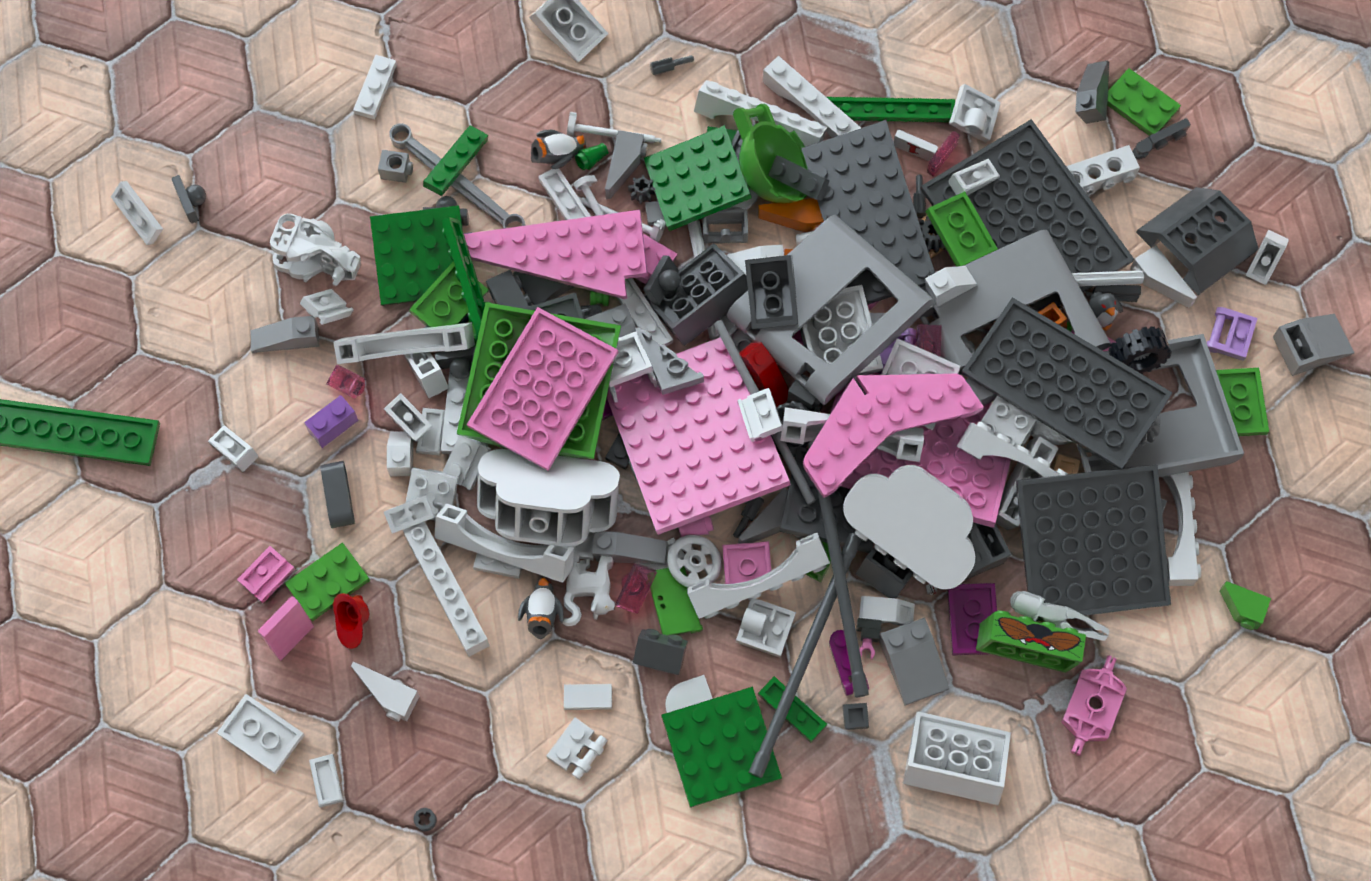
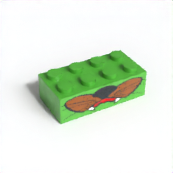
(1031, 641)

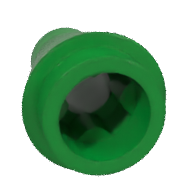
(590, 156)

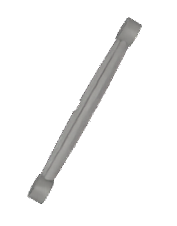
(461, 184)

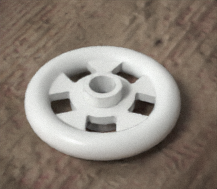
(707, 548)

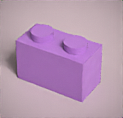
(331, 421)

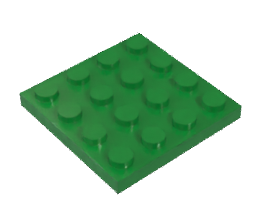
(697, 178)
(410, 252)
(717, 746)

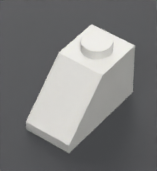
(1267, 257)
(949, 283)
(407, 417)
(399, 454)

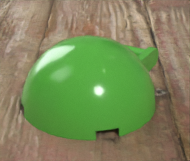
(759, 150)

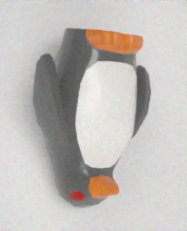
(555, 148)
(1105, 308)
(541, 609)

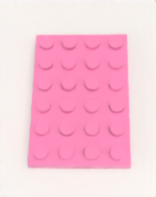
(542, 388)

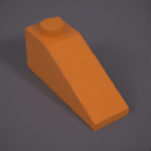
(799, 215)

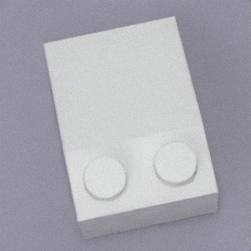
(569, 26)

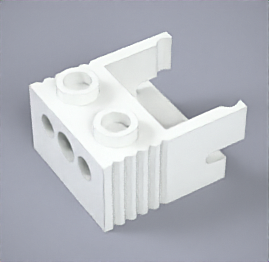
(630, 363)

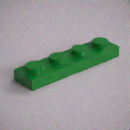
(455, 160)

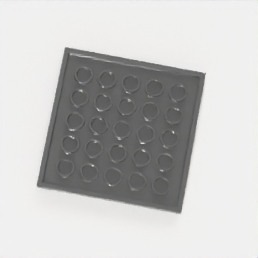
(1095, 540)

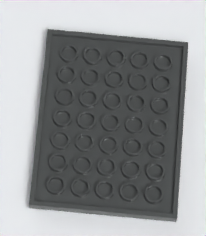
(1034, 196)

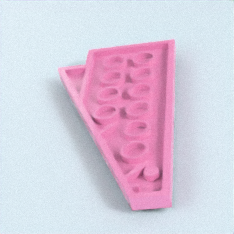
(578, 252)

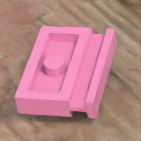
(266, 574)

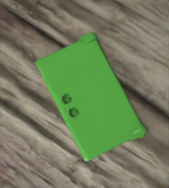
(679, 612)

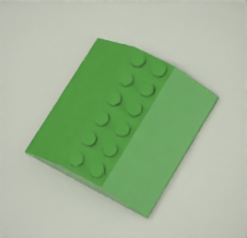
(496, 338)

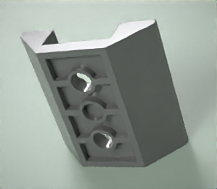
(1217, 244)

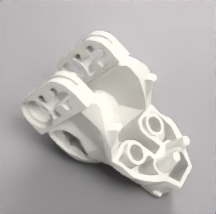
(312, 249)

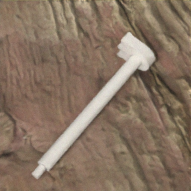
(572, 127)
(583, 184)
(655, 232)

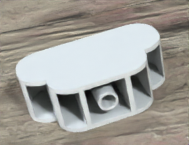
(546, 505)
(915, 523)

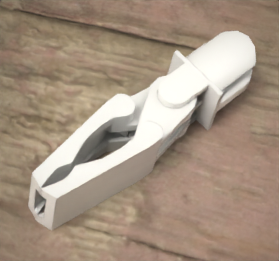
(1033, 606)

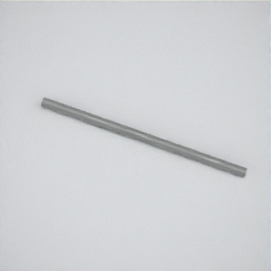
(752, 388)

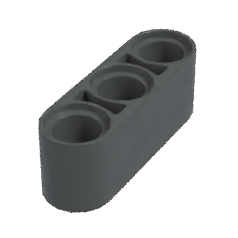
(337, 494)

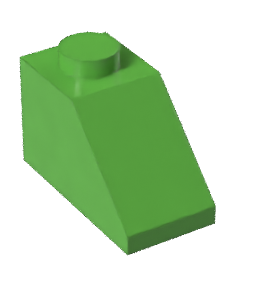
(1245, 605)

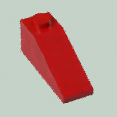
(765, 371)

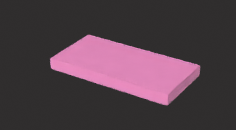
(286, 628)

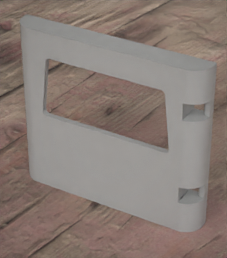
(822, 269)
(1020, 270)
(1189, 436)

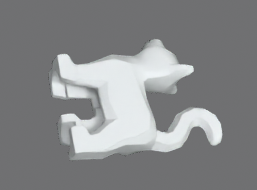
(585, 583)

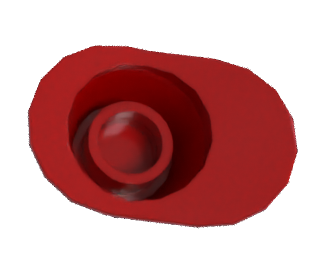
(350, 617)

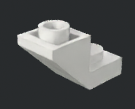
(887, 609)

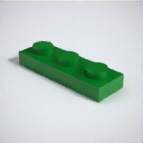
(799, 714)

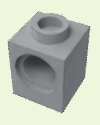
(391, 158)

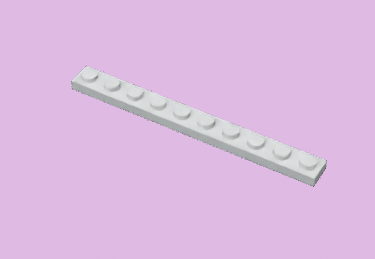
(572, 208)

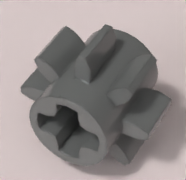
(635, 189)

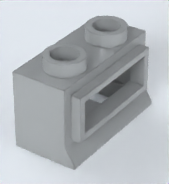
(727, 216)

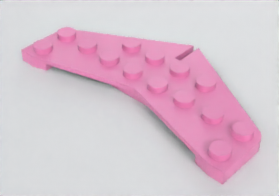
(889, 406)

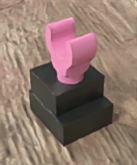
(870, 633)

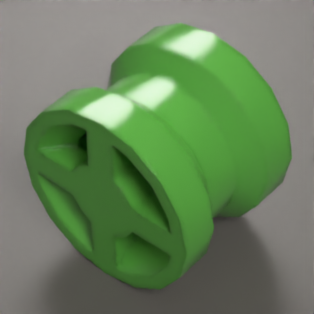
(599, 298)

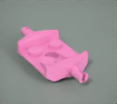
(1081, 718)

